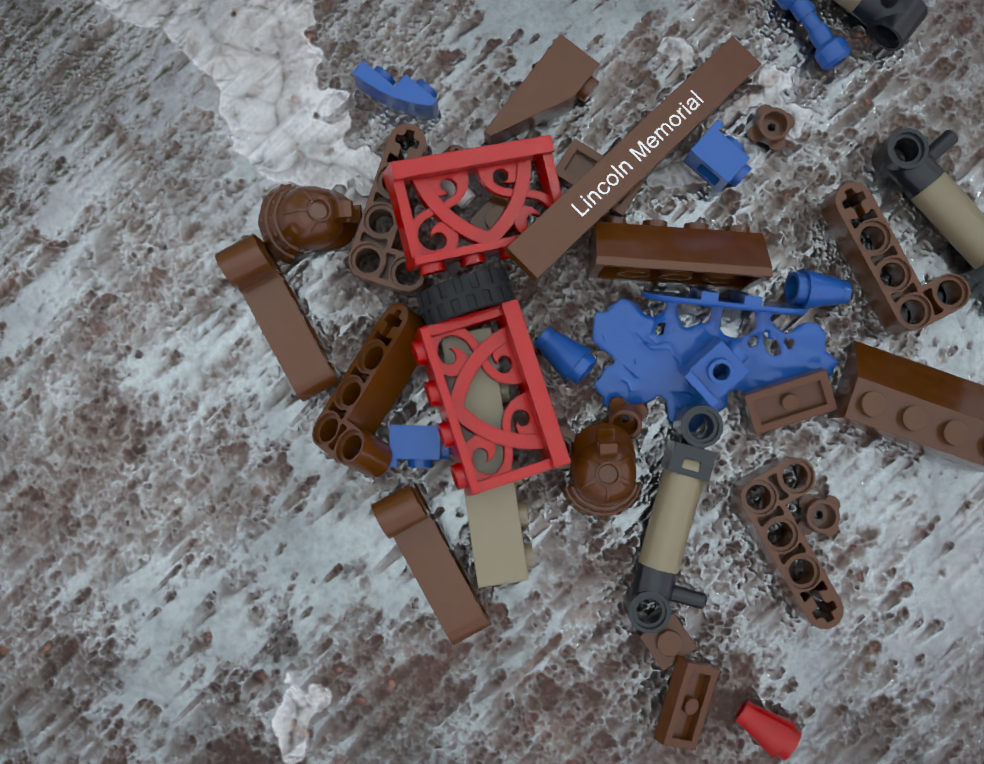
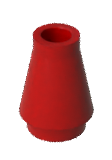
(769, 730)

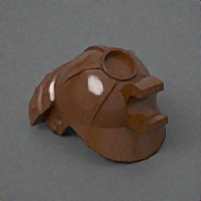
(306, 220)
(603, 472)

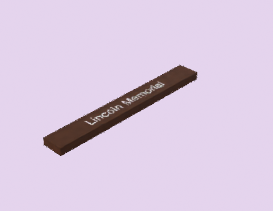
(631, 159)

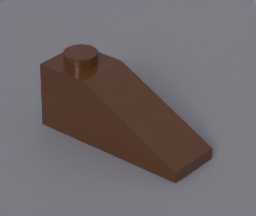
(548, 91)

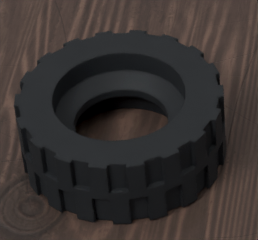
(465, 295)

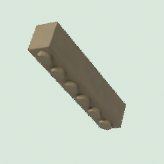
(494, 514)

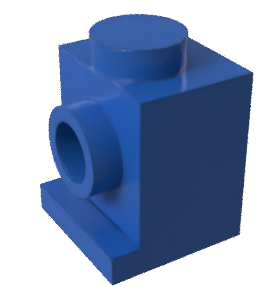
(718, 158)
(700, 367)
(417, 444)

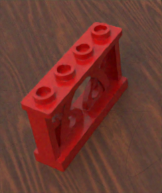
(425, 178)
(514, 343)

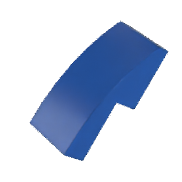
(406, 96)

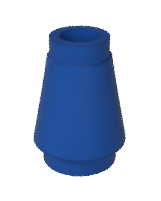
(815, 289)
(566, 355)

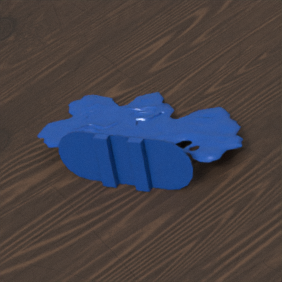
(649, 363)

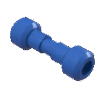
(830, 49)

